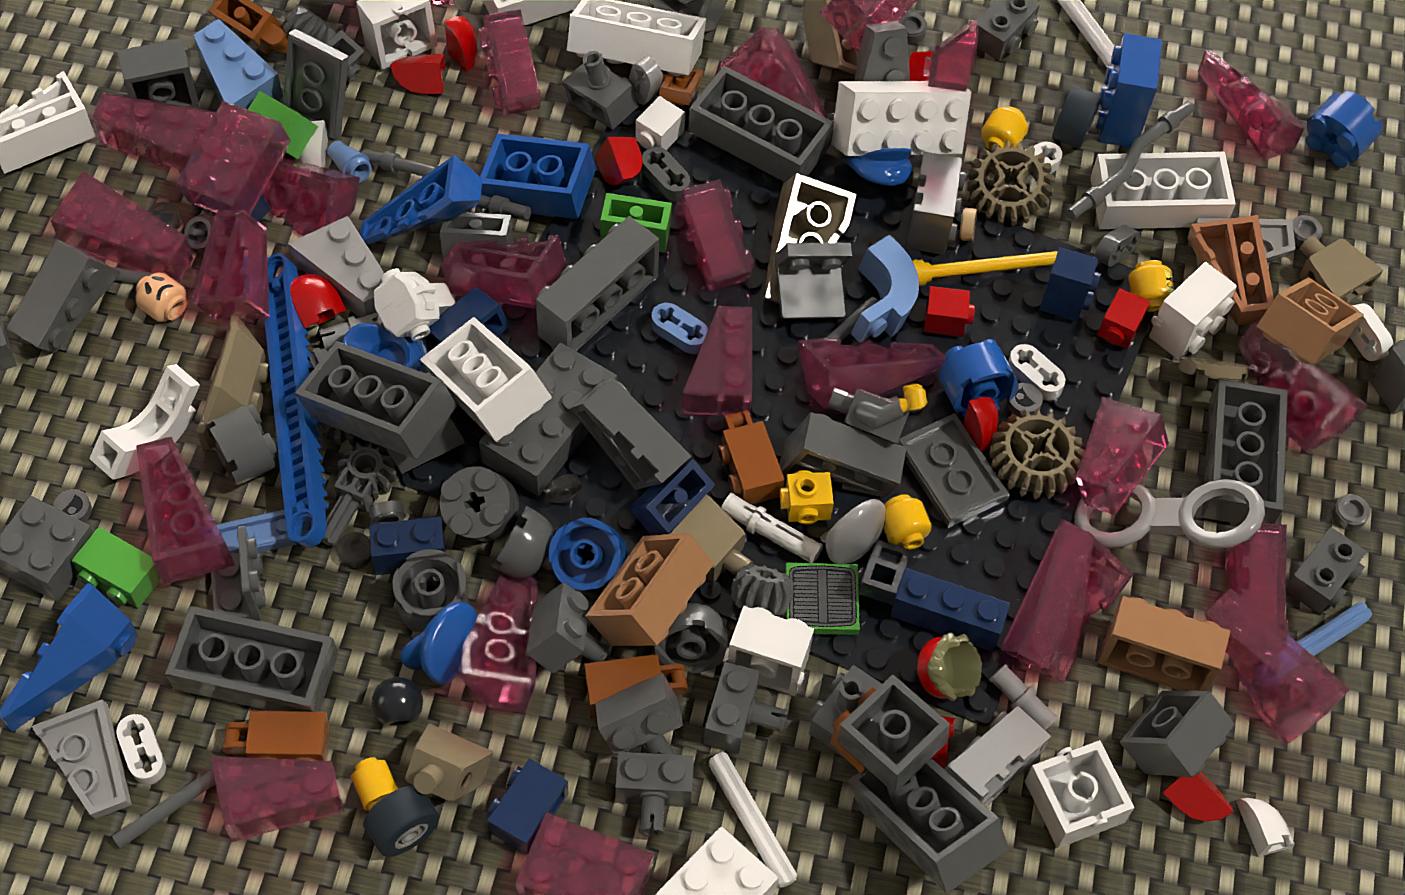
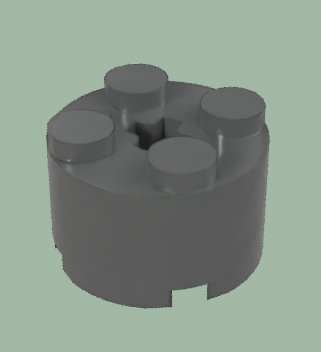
(242, 444)
(462, 493)
(423, 573)

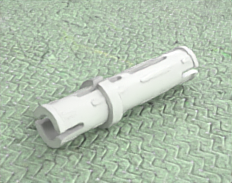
(780, 533)

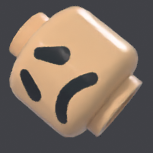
(161, 297)

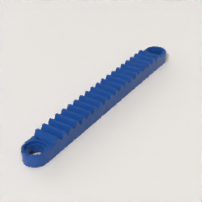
(294, 426)

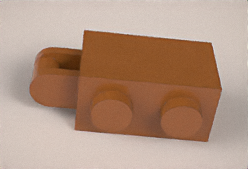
(252, 24)
(750, 459)
(614, 676)
(280, 735)

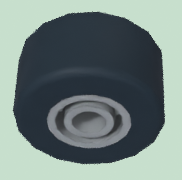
(1076, 117)
(401, 821)

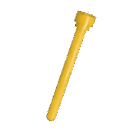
(927, 272)

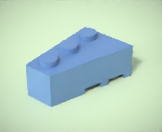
(234, 67)

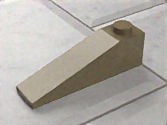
(807, 214)

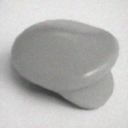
(855, 532)

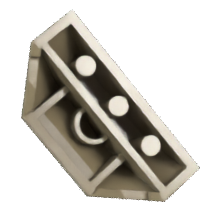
(825, 43)
(237, 378)

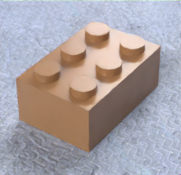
(1309, 321)
(650, 590)
(1164, 646)

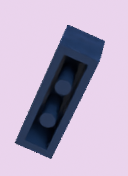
(949, 608)

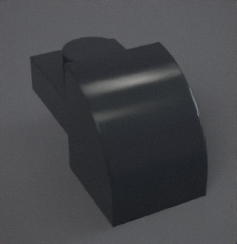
(884, 572)

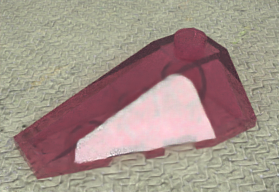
(774, 64)
(1257, 113)
(1281, 676)

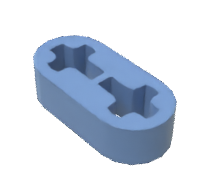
(680, 327)

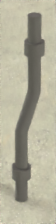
(393, 162)
(1096, 195)

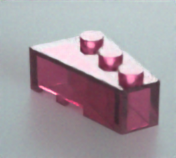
(510, 62)
(1119, 453)
(1259, 572)

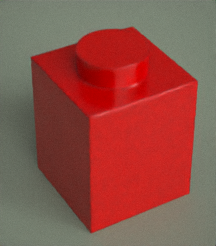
(948, 311)
(1123, 318)

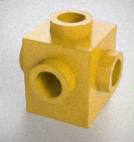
(807, 497)

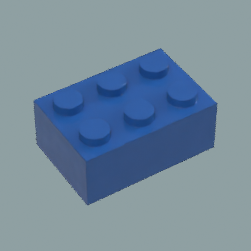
(1128, 89)
(539, 174)

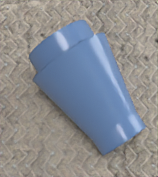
(350, 160)

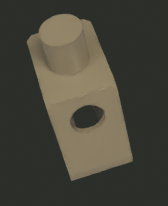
(1339, 268)
(717, 536)
(447, 764)

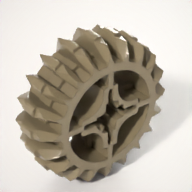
(997, 164)
(1045, 470)

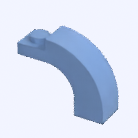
(897, 283)

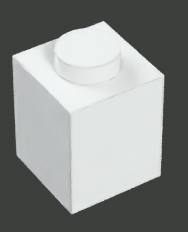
(660, 124)

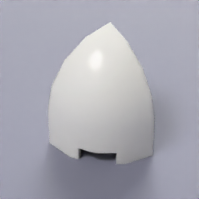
(317, 146)
(1265, 826)

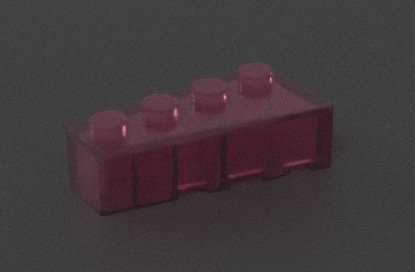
(151, 128)
(119, 230)
(178, 521)

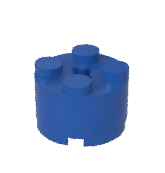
(1343, 127)
(977, 373)
(582, 535)

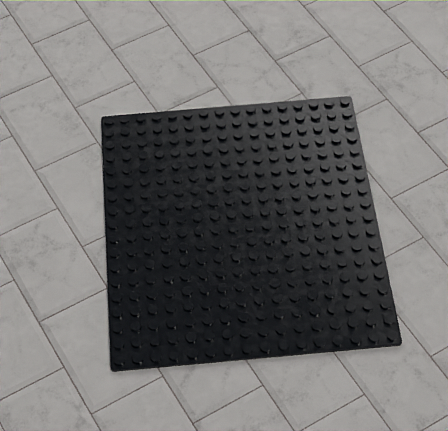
(985, 553)

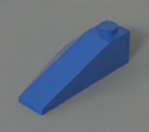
(431, 200)
(88, 643)

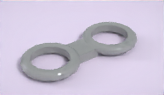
(1177, 515)

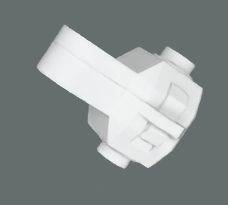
(410, 303)

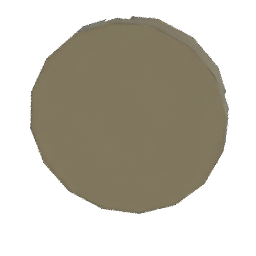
(1213, 368)

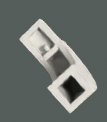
(164, 417)

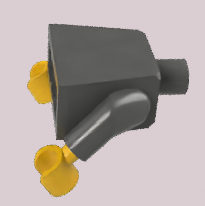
(878, 414)

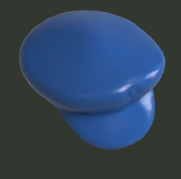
(883, 166)
(384, 344)
(441, 643)

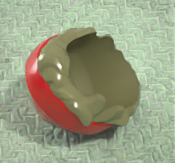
(949, 667)

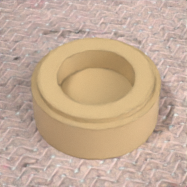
(968, 224)

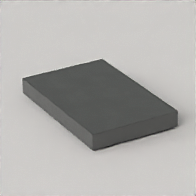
(315, 81)
(952, 470)

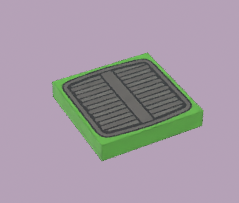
(825, 597)

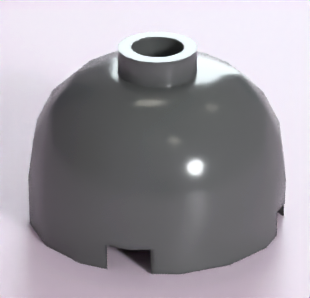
(525, 546)
(695, 639)

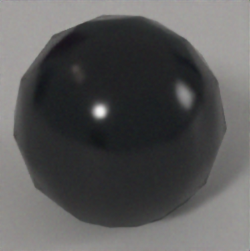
(397, 702)

